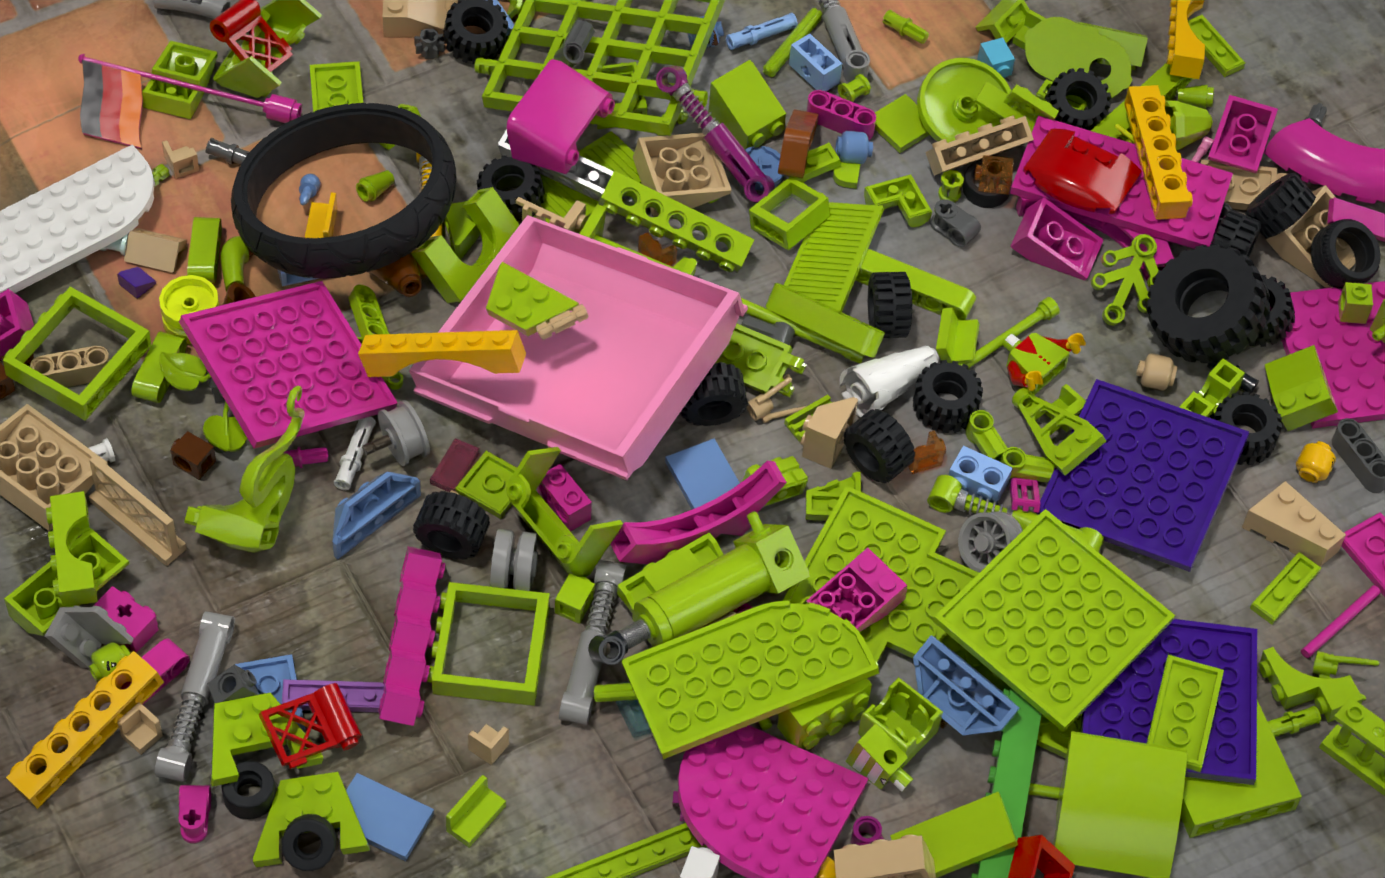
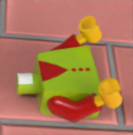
(1039, 358)

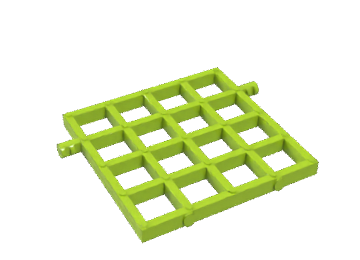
(602, 49)

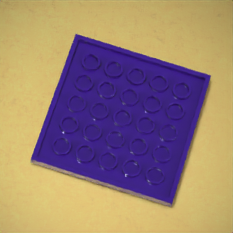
(1151, 479)
(1129, 701)

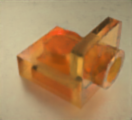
(653, 249)
(930, 455)

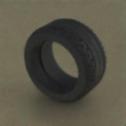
(1362, 244)

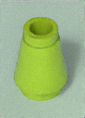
(1197, 96)
(374, 185)

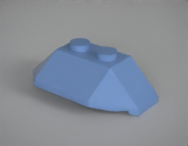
(371, 508)
(960, 691)

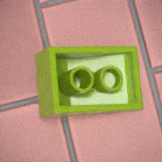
(1300, 388)

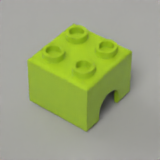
(904, 717)

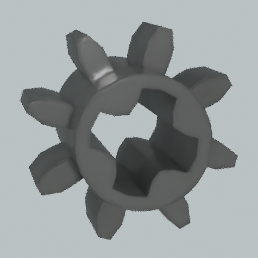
(429, 43)

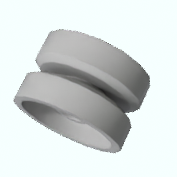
(513, 561)

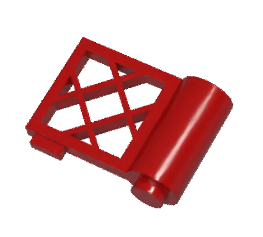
(240, 20)
(332, 720)

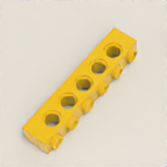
(1157, 152)
(83, 744)

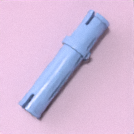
(752, 34)

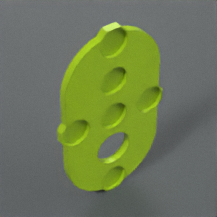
(1063, 44)

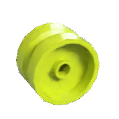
(183, 297)

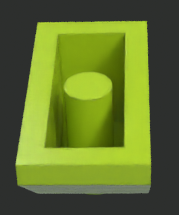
(460, 229)

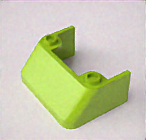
(250, 76)
(572, 555)

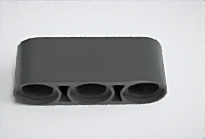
(1360, 454)

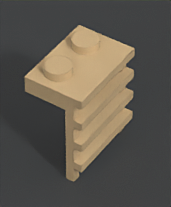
(573, 221)

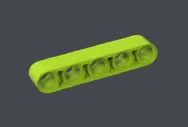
(927, 289)
(825, 320)

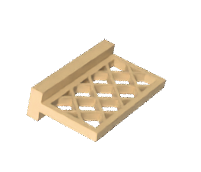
(134, 513)

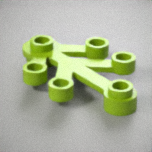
(1130, 274)

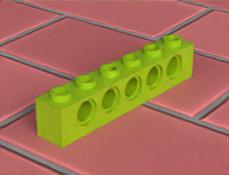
(690, 220)

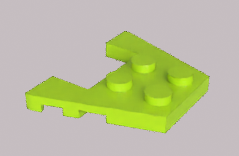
(240, 730)
(316, 795)

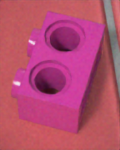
(565, 497)

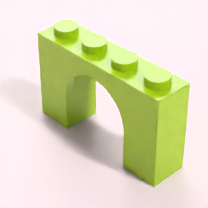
(441, 264)

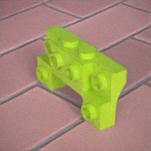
(668, 570)

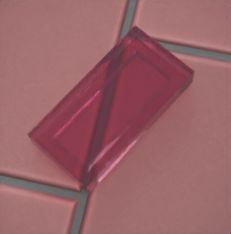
(454, 465)

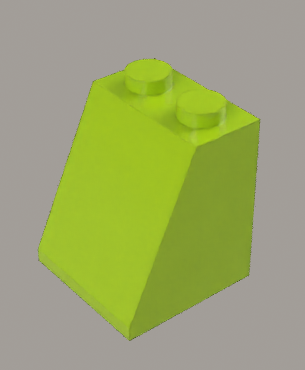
(746, 106)

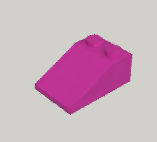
(1243, 134)
(1056, 240)
(14, 320)

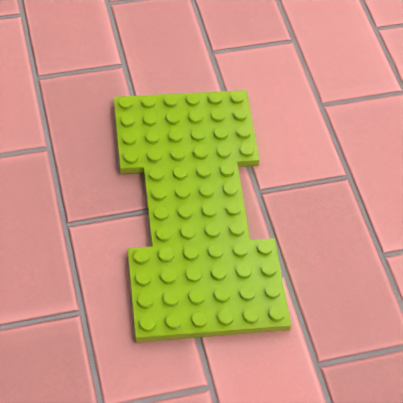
(932, 581)

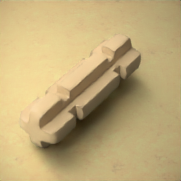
(562, 321)

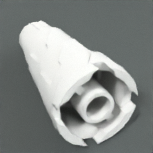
(886, 378)

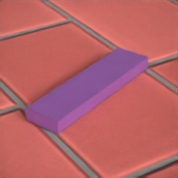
(358, 695)

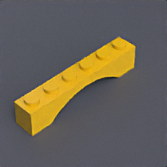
(1184, 49)
(491, 350)

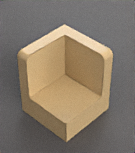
(180, 161)
(140, 728)
(488, 743)

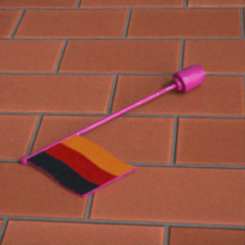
(114, 101)

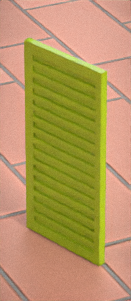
(606, 151)
(834, 253)

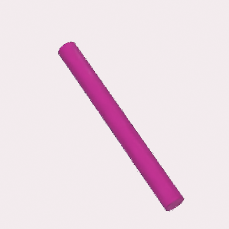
(1340, 621)

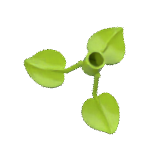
(184, 373)

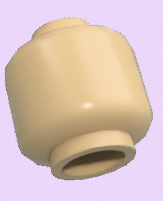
(1157, 372)

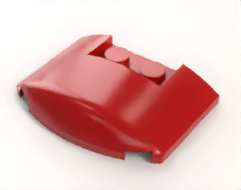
(1081, 172)

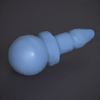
(308, 187)

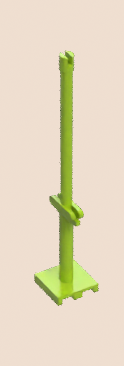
(594, 229)

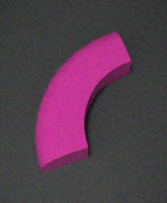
(1330, 161)

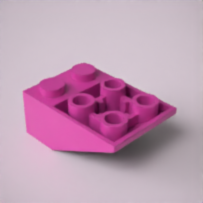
(862, 591)

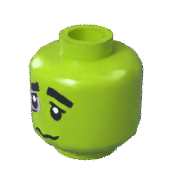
(106, 659)

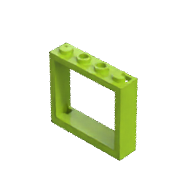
(105, 381)
(481, 688)

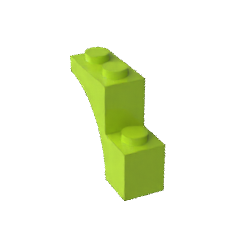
(1296, 688)

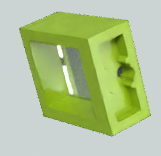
(789, 213)

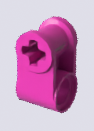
(194, 809)

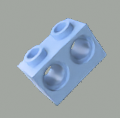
(981, 471)

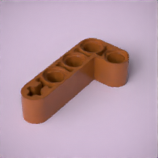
(797, 142)

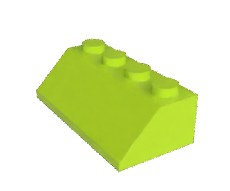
(34, 601)

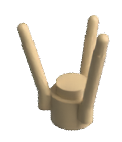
(761, 405)

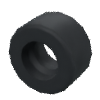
(252, 806)
(318, 859)

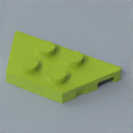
(524, 301)

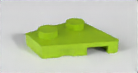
(821, 500)

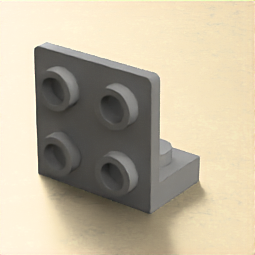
(83, 630)

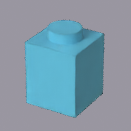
(997, 55)

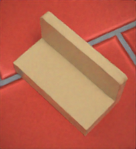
(153, 249)

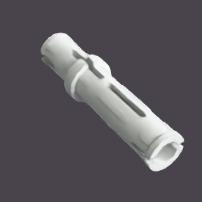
(350, 462)

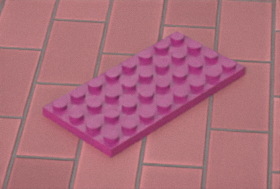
(1136, 213)

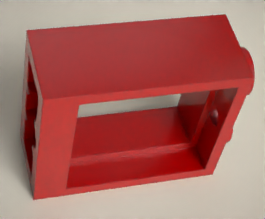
(1039, 853)

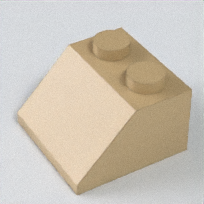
(825, 431)

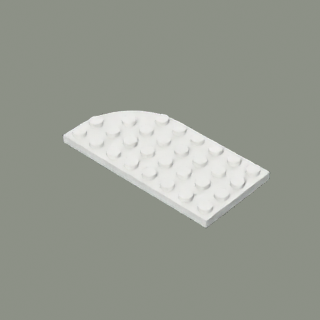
(73, 218)

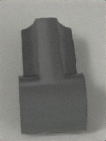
(575, 43)
(779, 331)

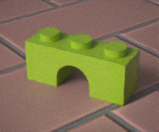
(1220, 383)

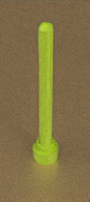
(1046, 309)

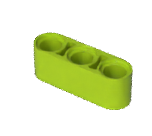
(205, 248)
(150, 381)

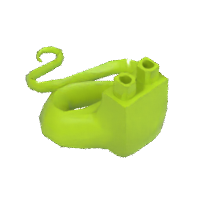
(266, 490)

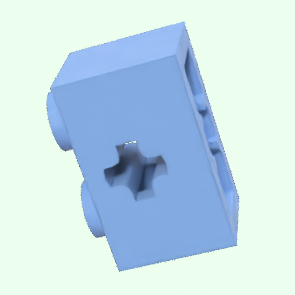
(815, 63)

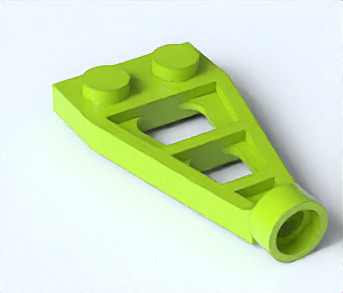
(1071, 450)

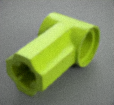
(986, 439)
(1027, 466)

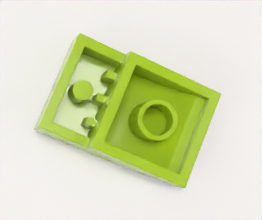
(183, 64)

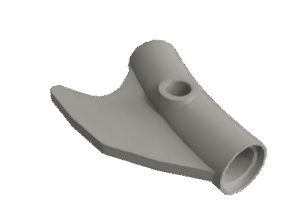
(205, 8)

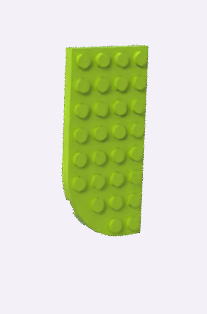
(744, 671)

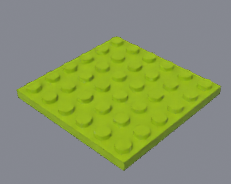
(1054, 619)

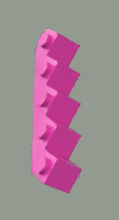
(411, 636)

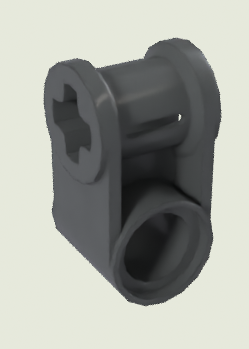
(956, 225)

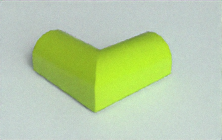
(901, 193)

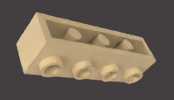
(972, 147)

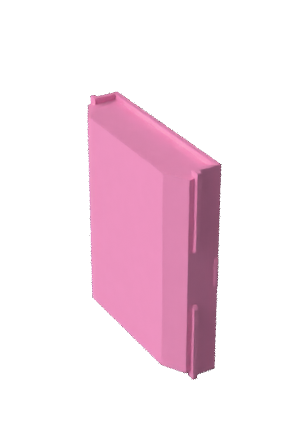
(607, 382)

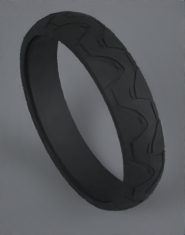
(363, 249)

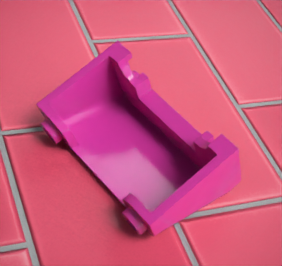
(554, 116)

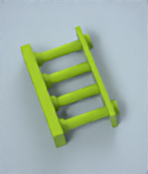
(1353, 753)

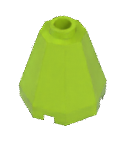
(1187, 122)

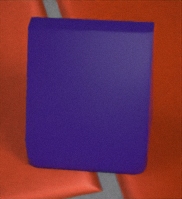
(135, 281)

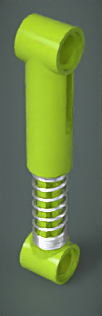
(949, 495)

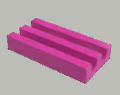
(1024, 501)

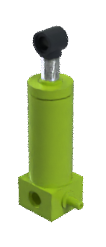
(759, 564)

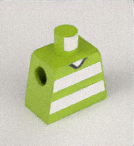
(879, 759)

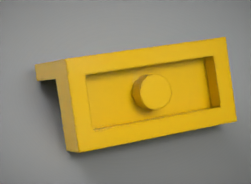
(322, 218)

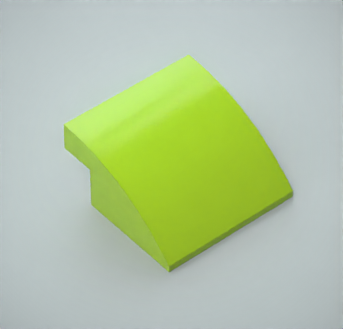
(1120, 805)

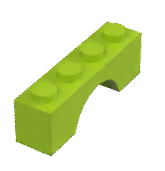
(75, 577)

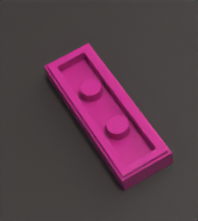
(1374, 220)

